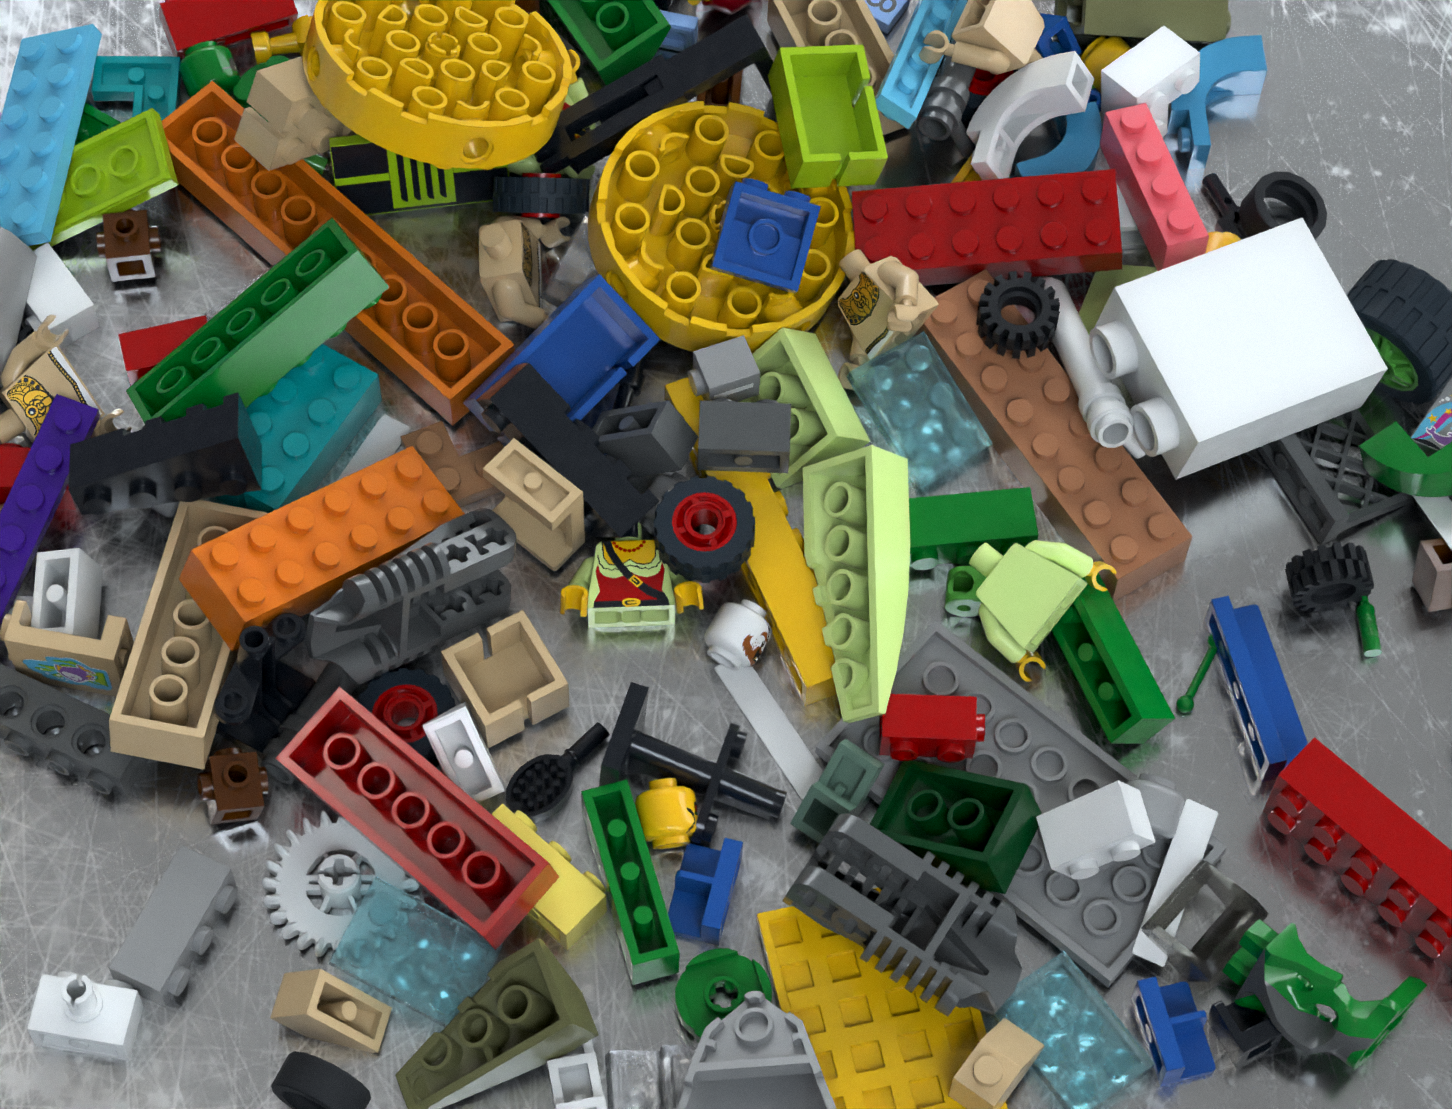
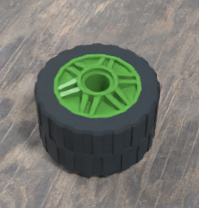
(1410, 326)

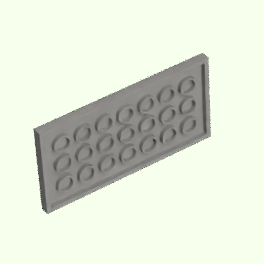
(1031, 745)

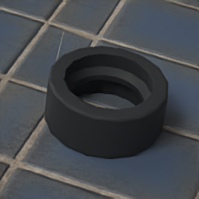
(1289, 189)
(318, 1084)

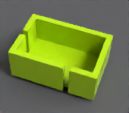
(816, 116)

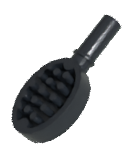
(547, 780)

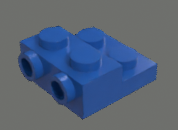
(765, 235)

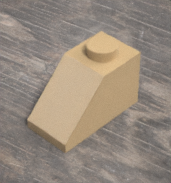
(330, 1010)
(995, 1067)

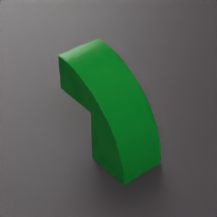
(1403, 466)

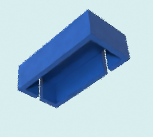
(579, 348)

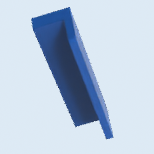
(1256, 685)

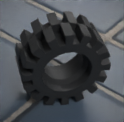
(1022, 293)
(1329, 577)

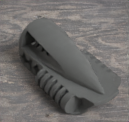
(416, 598)
(917, 922)

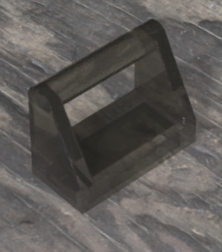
(1220, 940)

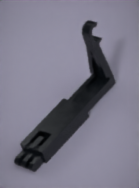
(649, 90)

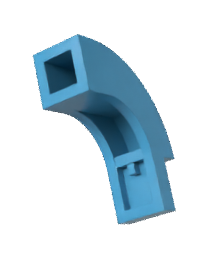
(1226, 70)
(1077, 150)

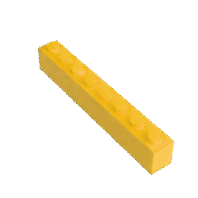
(775, 569)

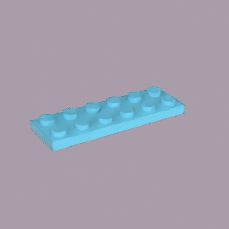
(42, 127)

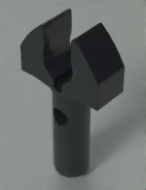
(1224, 203)

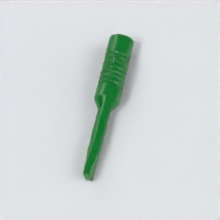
(1368, 628)

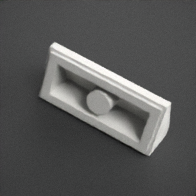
(464, 753)

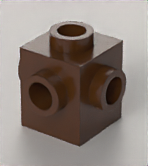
(129, 245)
(233, 786)

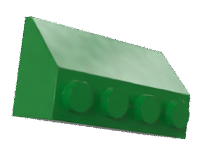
(613, 33)

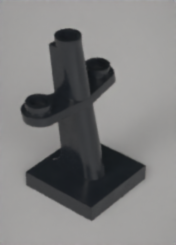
(260, 686)
(640, 753)

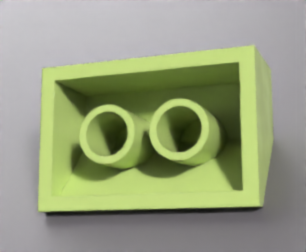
(822, 417)

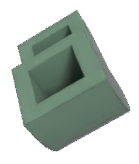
(838, 791)

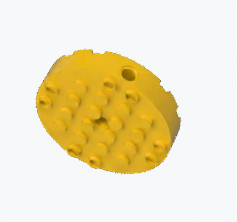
(440, 77)
(661, 218)

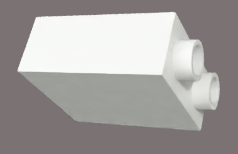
(1235, 349)

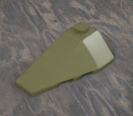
(509, 1027)

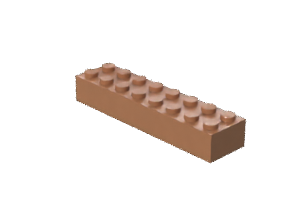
(1033, 418)

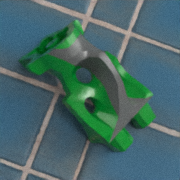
(1288, 985)

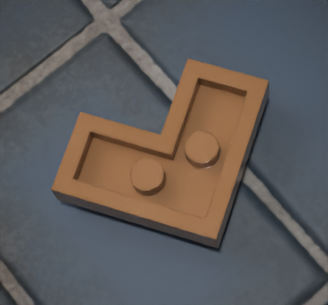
(458, 474)

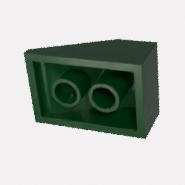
(962, 819)

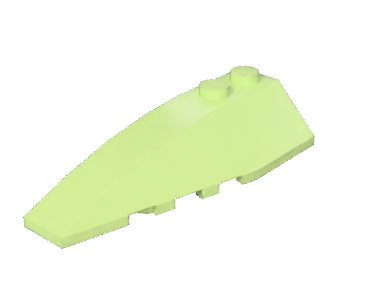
(861, 568)

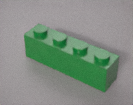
(956, 525)
(1111, 668)
(630, 882)

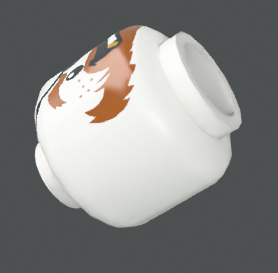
(738, 634)

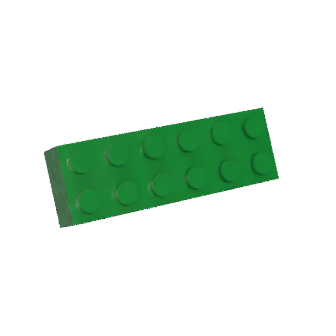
(265, 328)

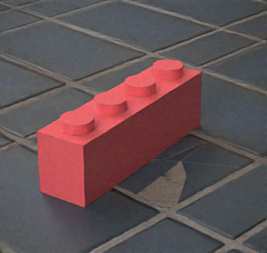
(1152, 186)

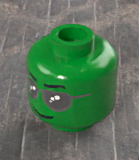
(208, 63)

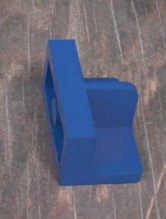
(704, 891)
(1173, 1030)

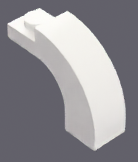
(1020, 104)

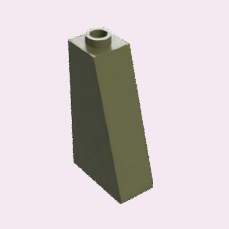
(1137, 19)

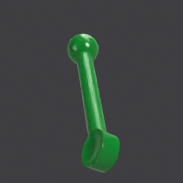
(1185, 703)

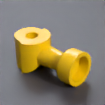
(284, 44)

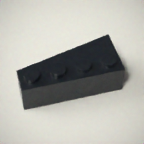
(537, 417)
(168, 461)

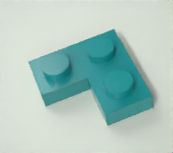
(141, 79)

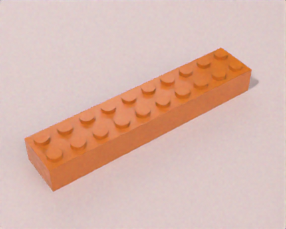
(417, 324)

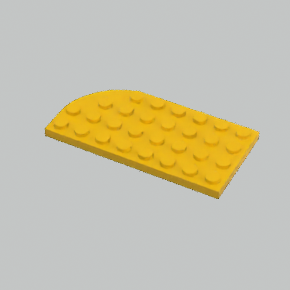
(866, 1030)

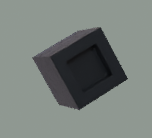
(1242, 1032)

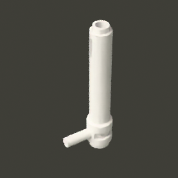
(1099, 399)

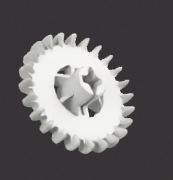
(331, 846)

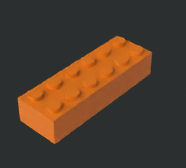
(312, 545)

